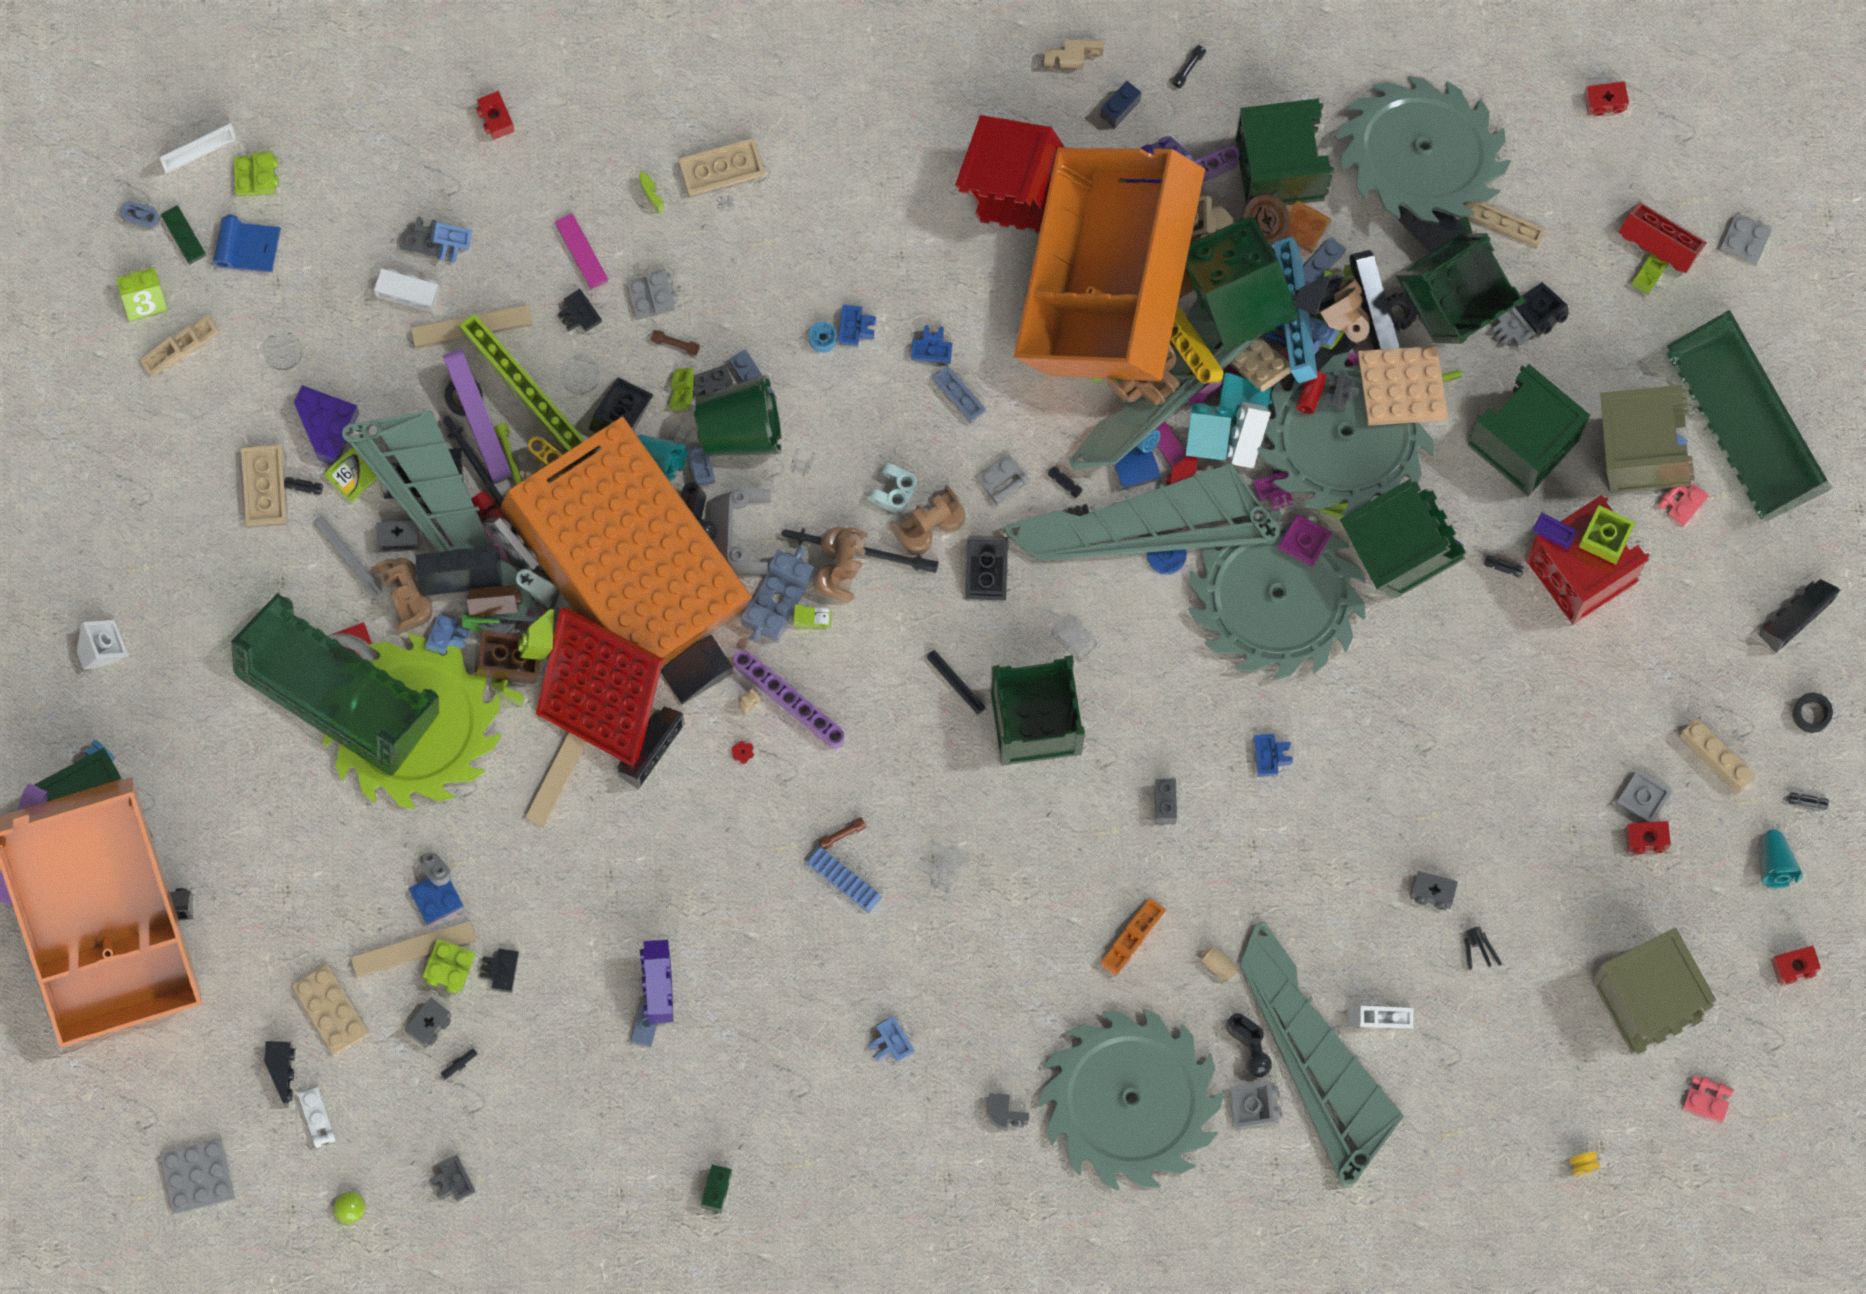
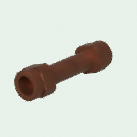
(659, 337)
(857, 825)

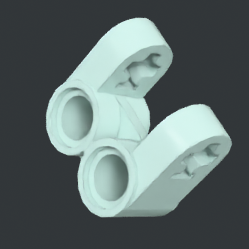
(904, 493)
(540, 589)

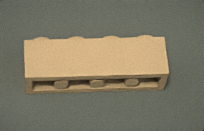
(1717, 756)

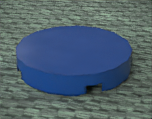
(1167, 561)

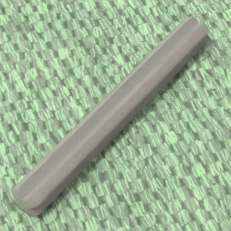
(348, 556)

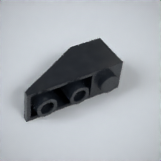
(278, 1062)

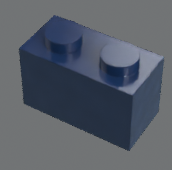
(1120, 104)

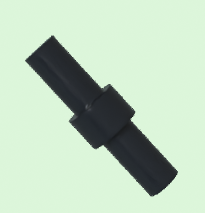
(458, 1064)

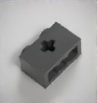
(407, 539)
(1165, 801)
(1444, 888)
(430, 1012)

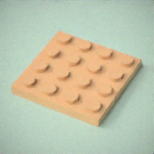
(1402, 385)

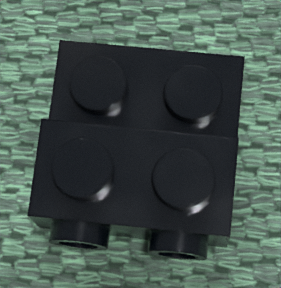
(1543, 309)

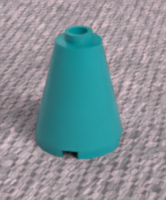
(667, 454)
(1778, 861)

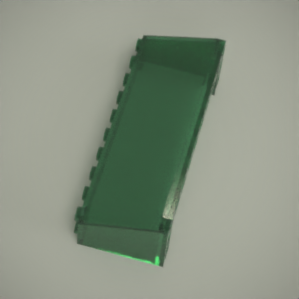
(1747, 417)
(331, 686)

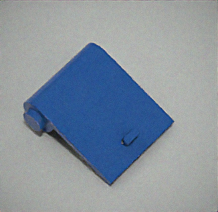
(244, 245)

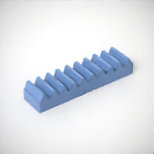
(843, 879)

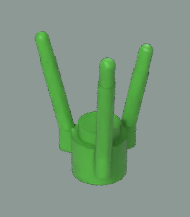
(475, 622)

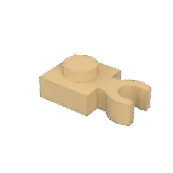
(749, 701)

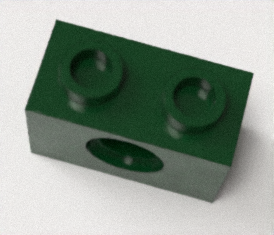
(716, 1188)

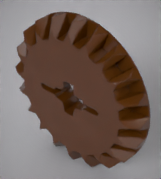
(1275, 210)

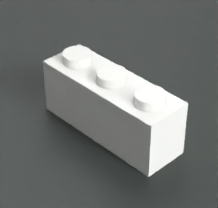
(407, 290)
(1247, 434)

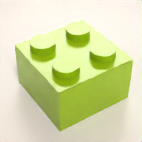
(1607, 534)

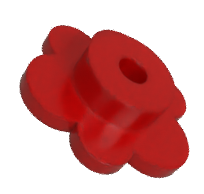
(738, 748)

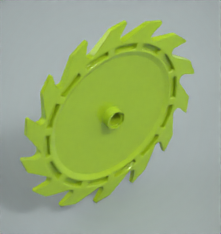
(449, 742)

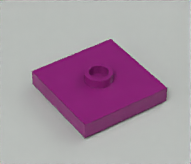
(1304, 540)

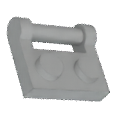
(999, 474)

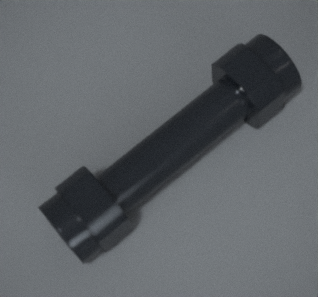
(1197, 54)

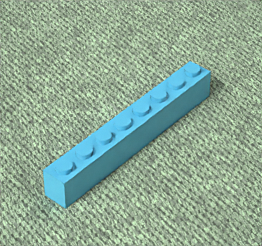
(1298, 331)

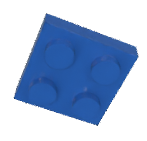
(435, 900)

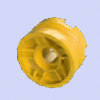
(1584, 1163)

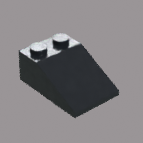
(621, 401)
(987, 567)
(697, 669)

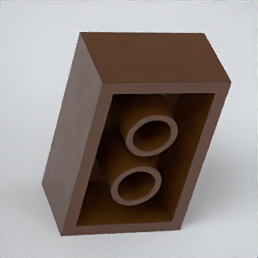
(500, 659)

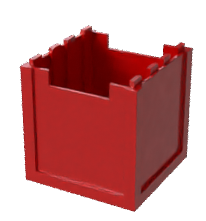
(1009, 171)
(1578, 578)

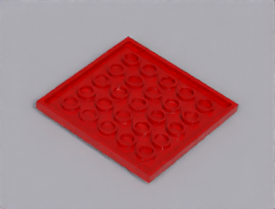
(599, 686)

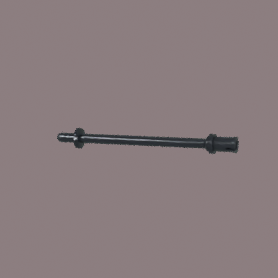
(455, 432)
(917, 563)

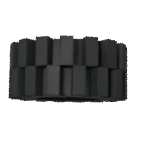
(1410, 313)

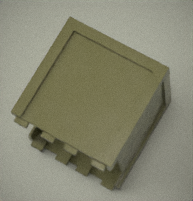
(1643, 439)
(1654, 991)

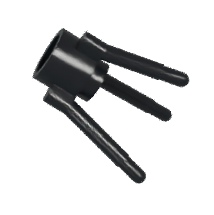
(1477, 938)

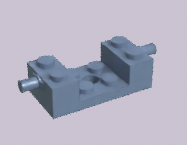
(788, 577)

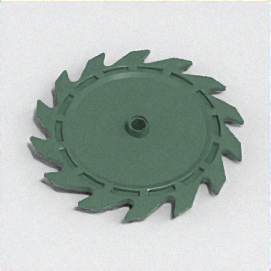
(1423, 150)
(1335, 464)
(1274, 628)
(1126, 1135)

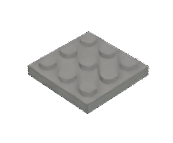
(511, 543)
(197, 1176)

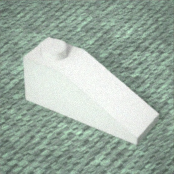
(1380, 1017)

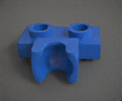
(855, 325)
(932, 348)
(1270, 755)

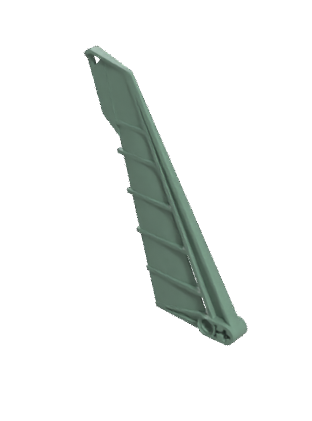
(1126, 429)
(430, 467)
(1190, 502)
(1350, 1089)

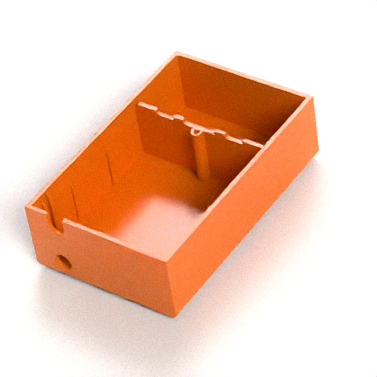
(1109, 263)
(626, 545)

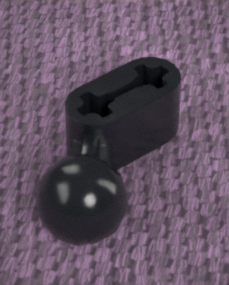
(695, 500)
(1258, 1062)

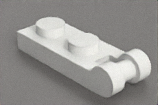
(316, 1116)

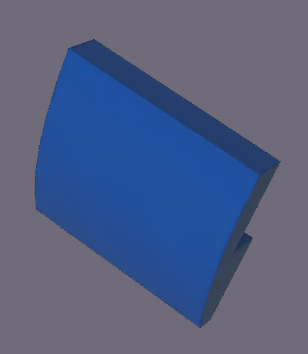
(1137, 468)

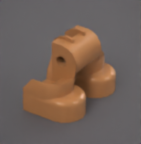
(1347, 313)
(1152, 391)
(916, 532)
(836, 579)
(411, 605)

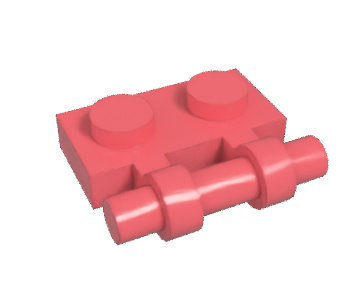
(1687, 505)
(1706, 1104)

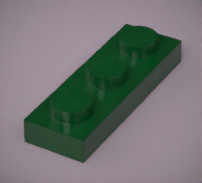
(183, 234)

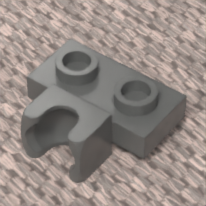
(419, 240)
(711, 380)
(453, 1180)

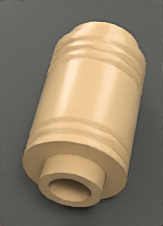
(1219, 963)

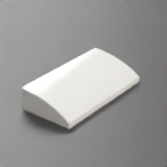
(197, 147)

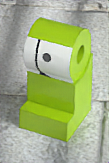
(812, 617)

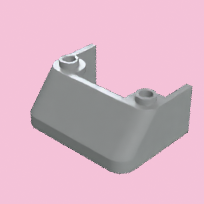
(722, 516)

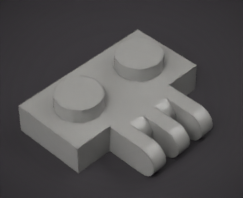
(1512, 327)

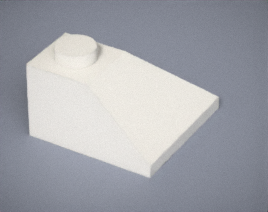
(100, 644)

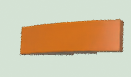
(1133, 937)

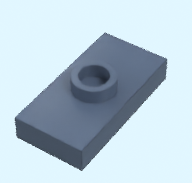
(700, 466)
(643, 1031)

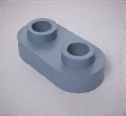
(141, 214)

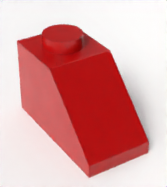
(1183, 470)

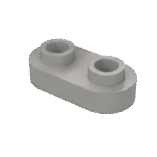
(431, 865)

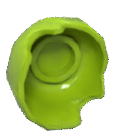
(349, 1208)

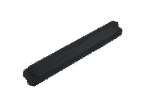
(956, 682)

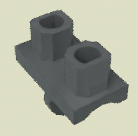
(1344, 391)

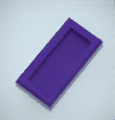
(1554, 531)

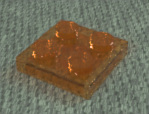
(1307, 226)

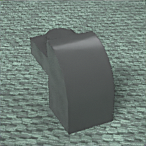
(1000, 1115)

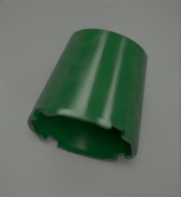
(739, 420)

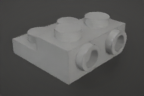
(652, 294)
(1255, 1104)

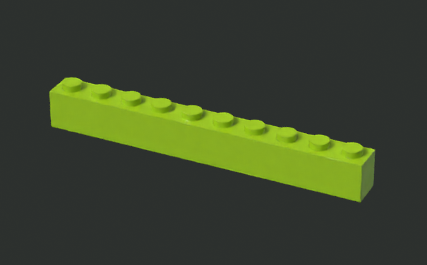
(521, 384)

